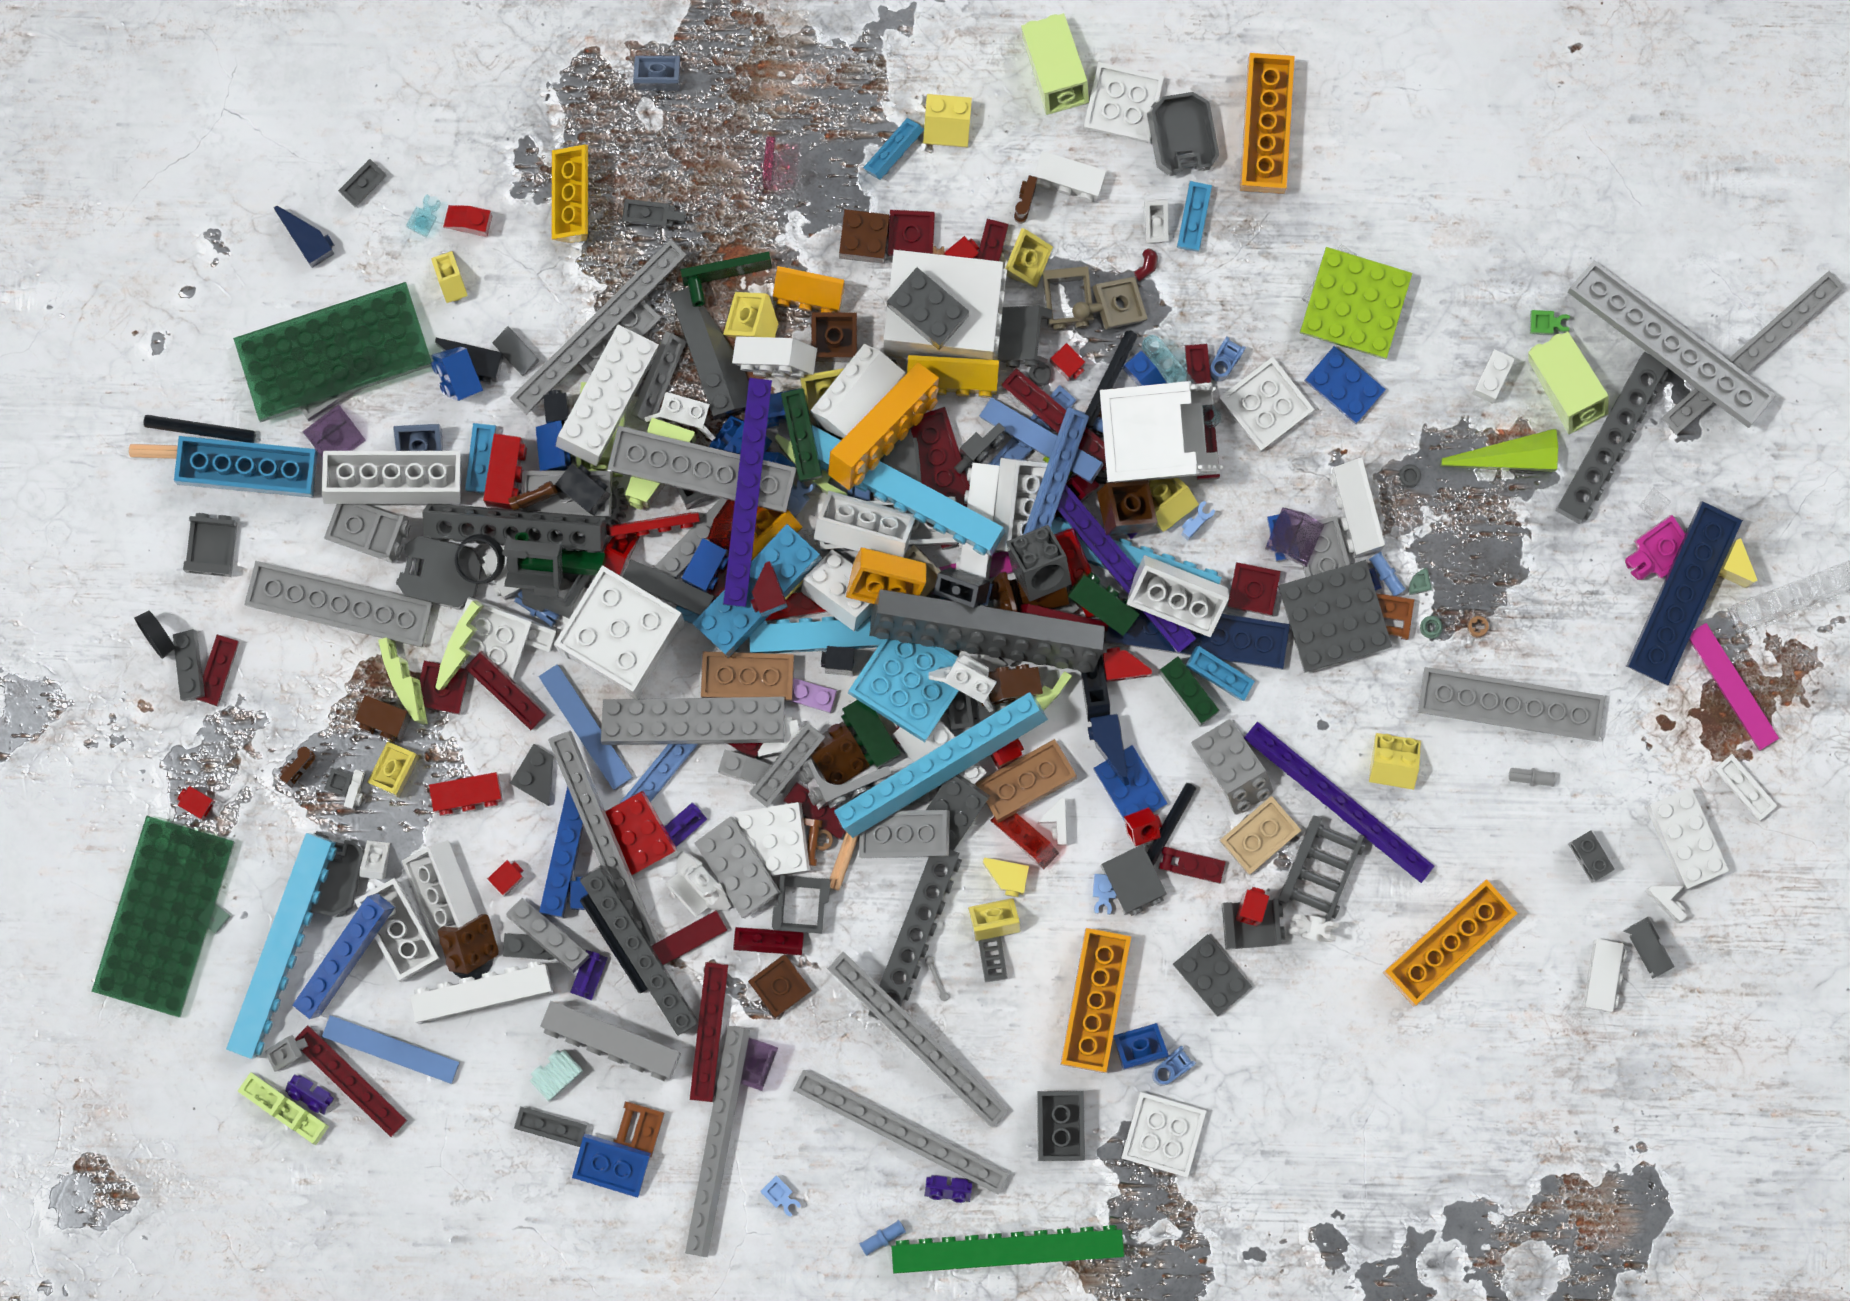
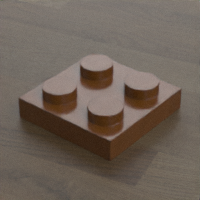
(779, 986)

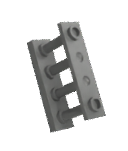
(1307, 850)

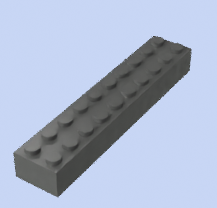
(986, 631)

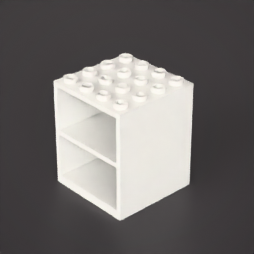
(970, 281)

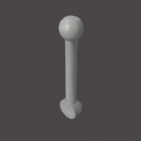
(943, 995)

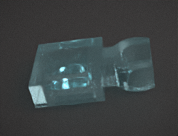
(423, 219)

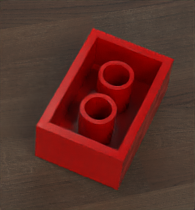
(504, 470)

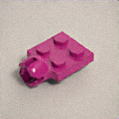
(1656, 549)

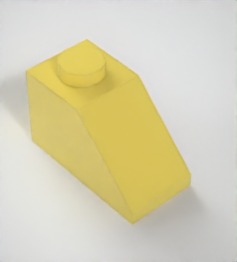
(449, 277)
(1007, 875)

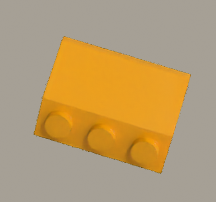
(807, 290)
(769, 525)
(884, 571)

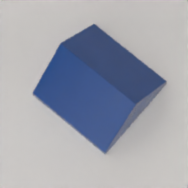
(1140, 1046)

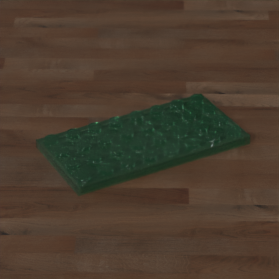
(332, 352)
(163, 916)

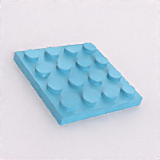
(899, 685)

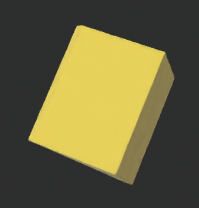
(1028, 258)
(817, 384)
(1737, 566)
(393, 769)
(994, 919)

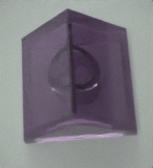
(334, 432)
(1294, 536)
(758, 1064)

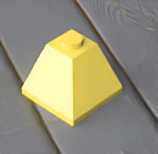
(751, 316)

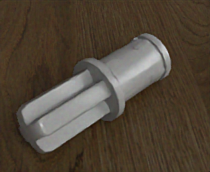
(1532, 776)

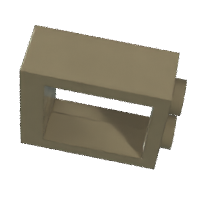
(1065, 275)

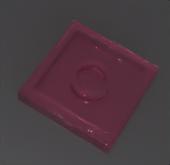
(769, 162)

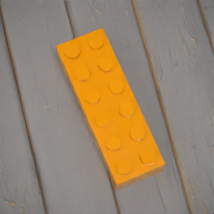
(1267, 123)
(883, 426)
(1450, 942)
(1095, 1000)

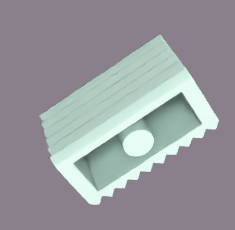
(556, 1074)

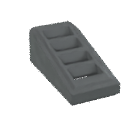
(996, 976)

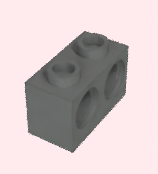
(1591, 856)

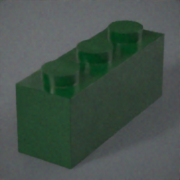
(1103, 602)
(1188, 691)
(870, 733)

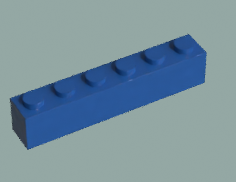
(562, 860)
(343, 956)

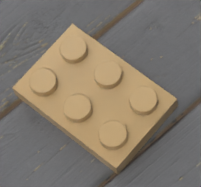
(1260, 835)

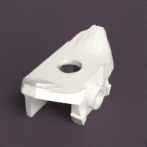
(684, 411)
(968, 677)
(696, 886)

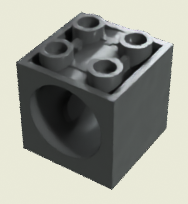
(1039, 563)

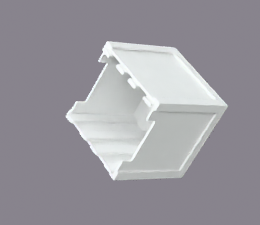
(1156, 432)
(619, 631)

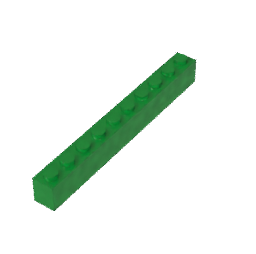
(1008, 1250)

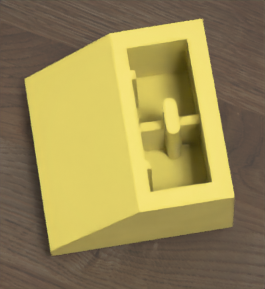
(1395, 761)

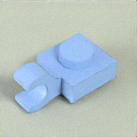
(1193, 525)

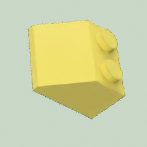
(947, 120)
(1171, 501)

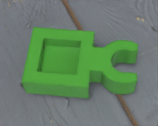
(1544, 322)

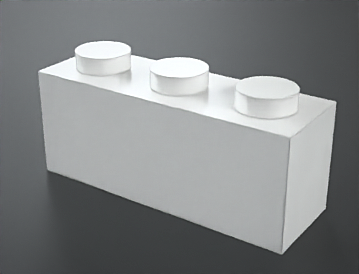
(1069, 176)
(1604, 975)

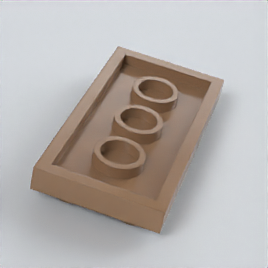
(747, 675)
(1027, 780)

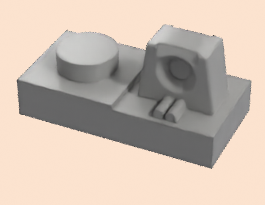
(285, 1052)

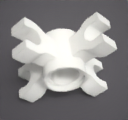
(1313, 928)

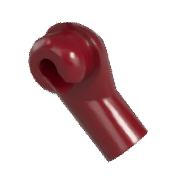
(1149, 264)

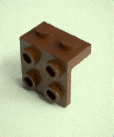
(1005, 593)
(839, 755)
(468, 945)

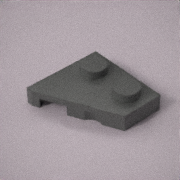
(535, 774)

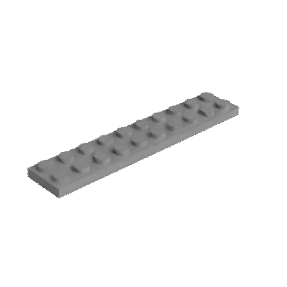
(1671, 344)

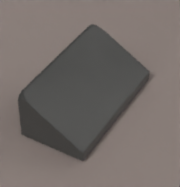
(515, 351)

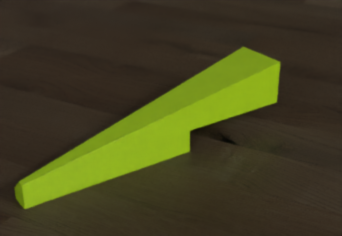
(1530, 453)

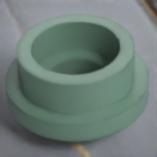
(1431, 620)

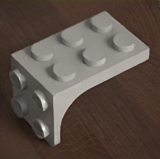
(368, 530)
(1234, 766)
(827, 794)

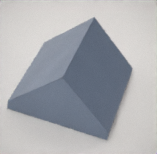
(657, 73)
(418, 437)

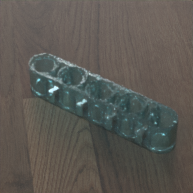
(1175, 371)

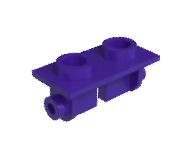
(685, 823)
(589, 975)
(299, 1089)
(958, 1191)

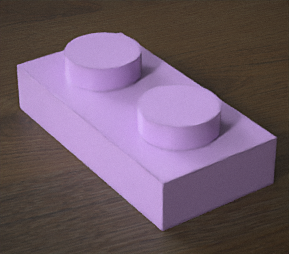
(813, 695)

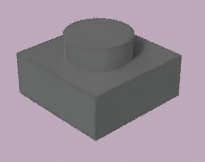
(338, 782)

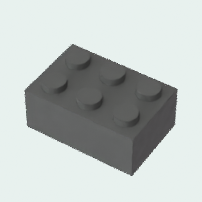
(927, 308)
(1060, 1126)

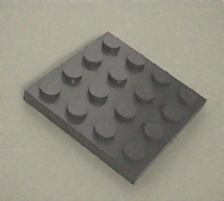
(1335, 616)

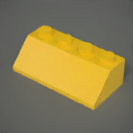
(570, 194)
(961, 374)

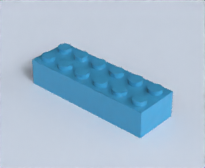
(245, 466)
(732, 625)

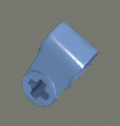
(1228, 356)
(1173, 1066)

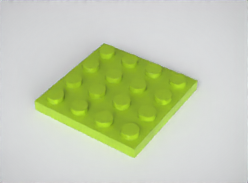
(1355, 303)

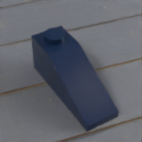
(308, 239)
(1109, 742)

